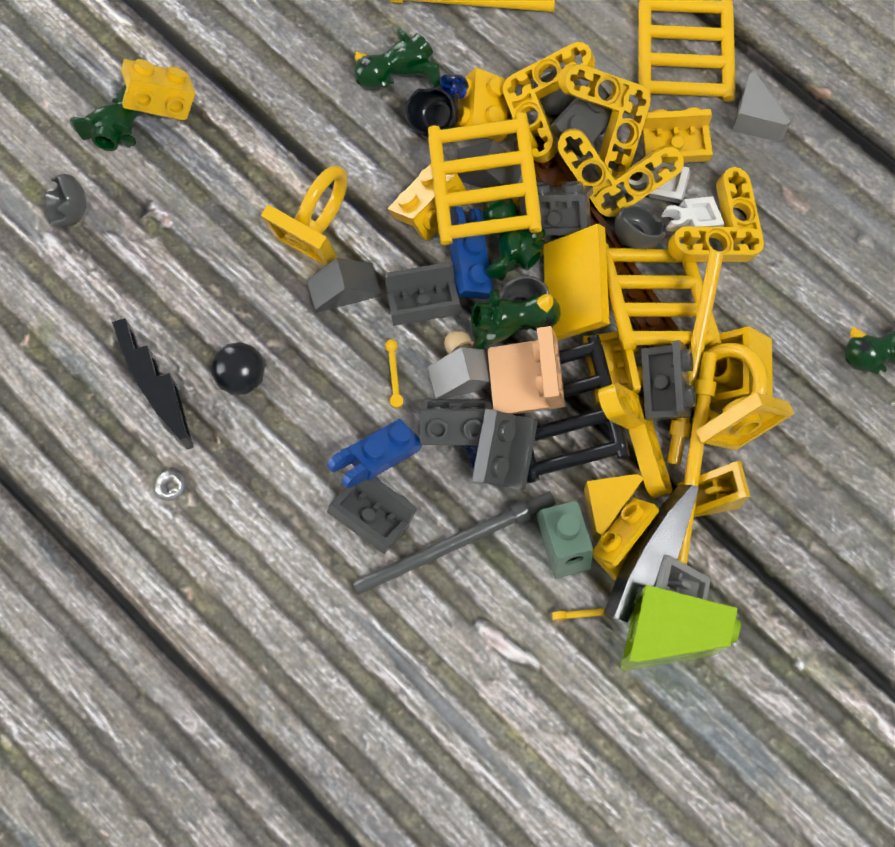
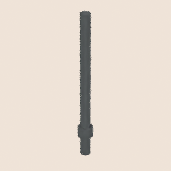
(517, 513)

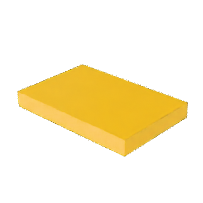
(578, 280)

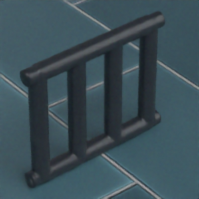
(601, 379)

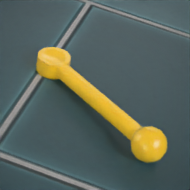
(396, 399)
(563, 615)

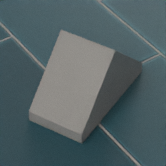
(759, 112)
(460, 373)
(682, 578)

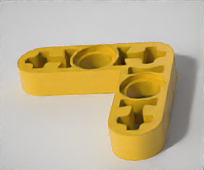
(531, 96)
(616, 102)
(607, 182)
(733, 230)
(628, 411)

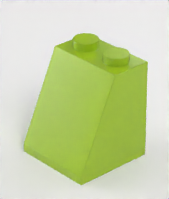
(676, 629)

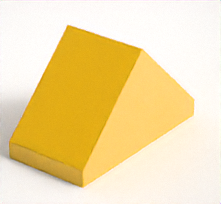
(721, 490)
(606, 500)

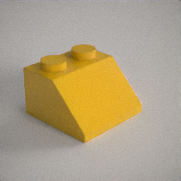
(732, 374)

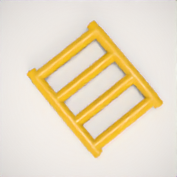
(724, 34)
(527, 189)
(623, 310)

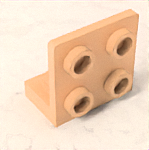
(527, 375)

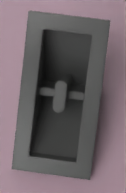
(488, 177)
(343, 284)

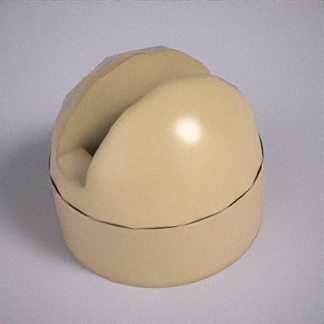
(457, 339)

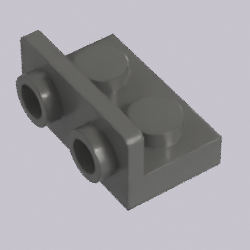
(562, 208)
(452, 421)
(504, 449)

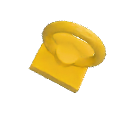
(302, 231)
(746, 416)

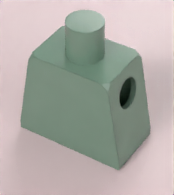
(565, 538)

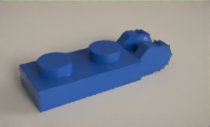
(470, 258)
(376, 453)

